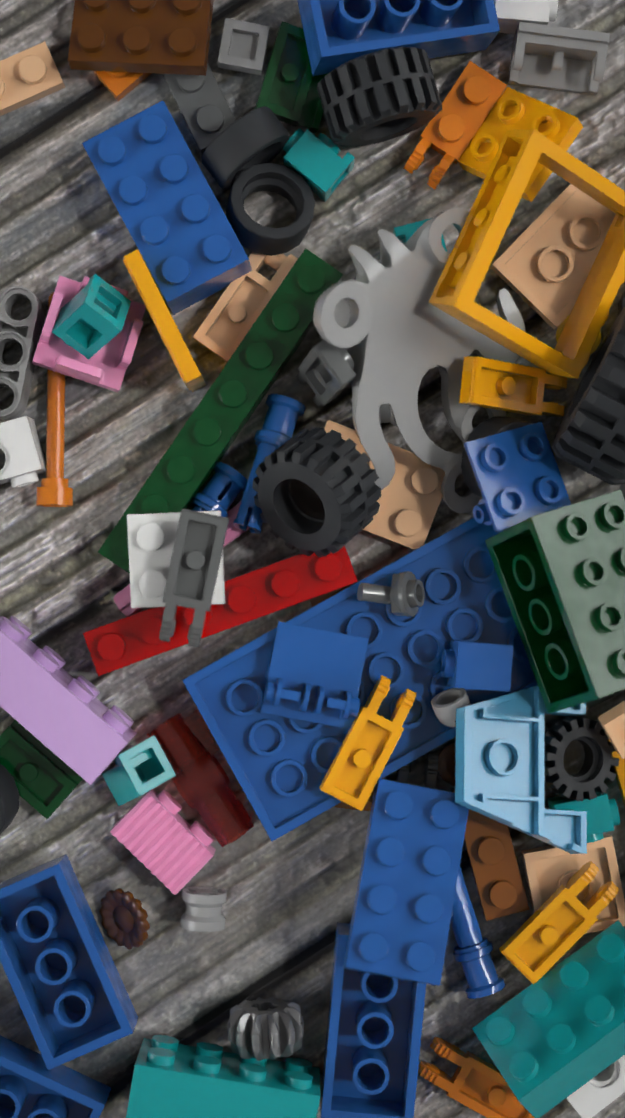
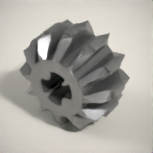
(265, 1028)

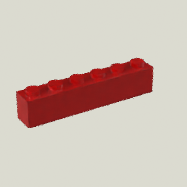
(245, 600)

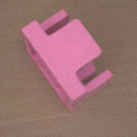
(107, 365)

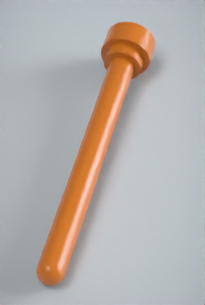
(54, 488)

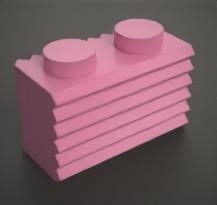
(164, 839)

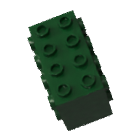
(569, 597)

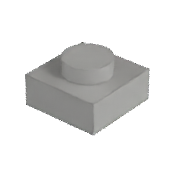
(243, 46)

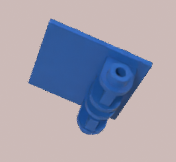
(515, 476)
(315, 675)

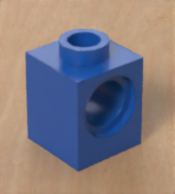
(478, 665)

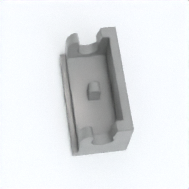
(558, 58)

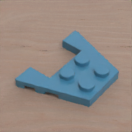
(503, 768)

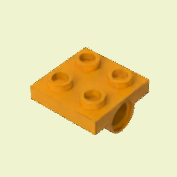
(519, 112)

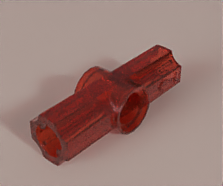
(202, 781)

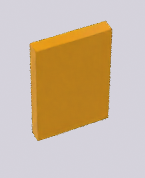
(163, 321)

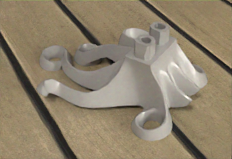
(399, 338)

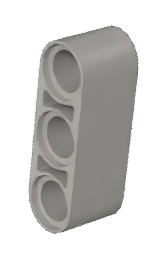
(27, 334)

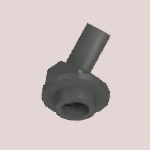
(404, 594)

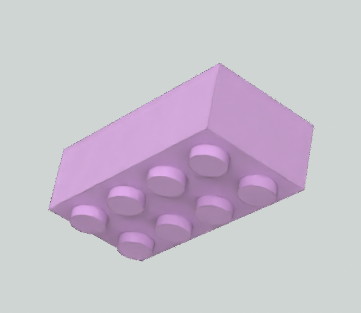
(58, 707)

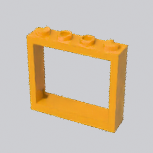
(483, 234)

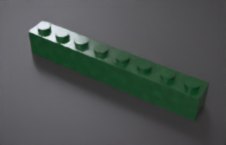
(230, 399)

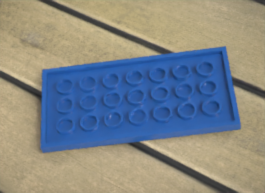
(286, 758)

